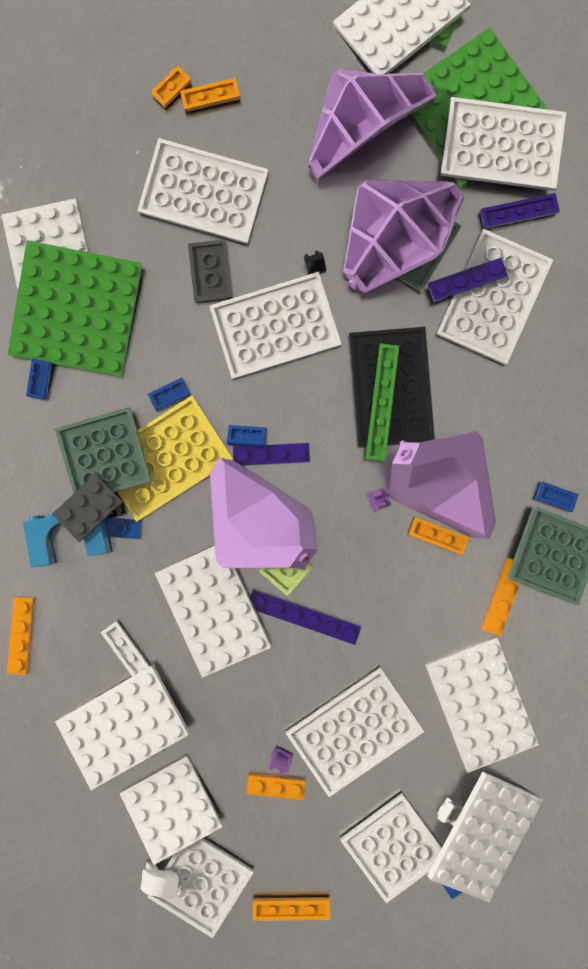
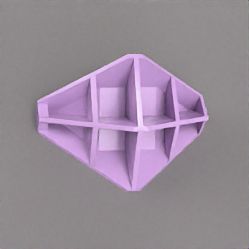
(359, 109)
(398, 228)
(446, 482)
(258, 522)

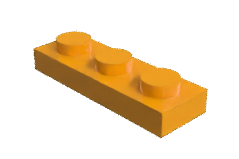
(210, 94)
(438, 536)
(276, 786)

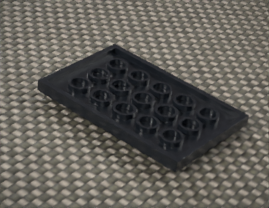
(412, 401)

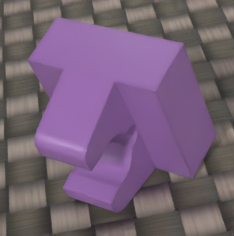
(379, 499)
(281, 760)

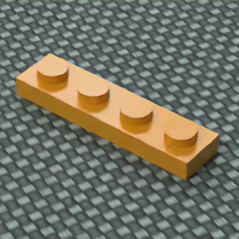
(501, 602)
(20, 635)
(291, 908)

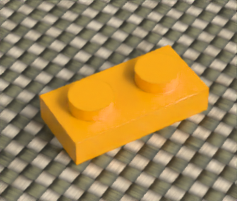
(171, 86)

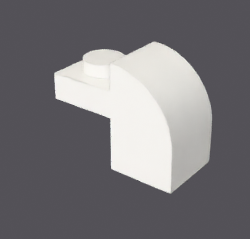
(449, 811)
(159, 882)

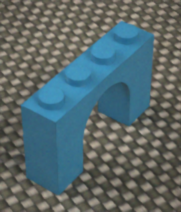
(39, 540)

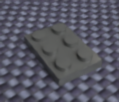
(210, 270)
(87, 508)

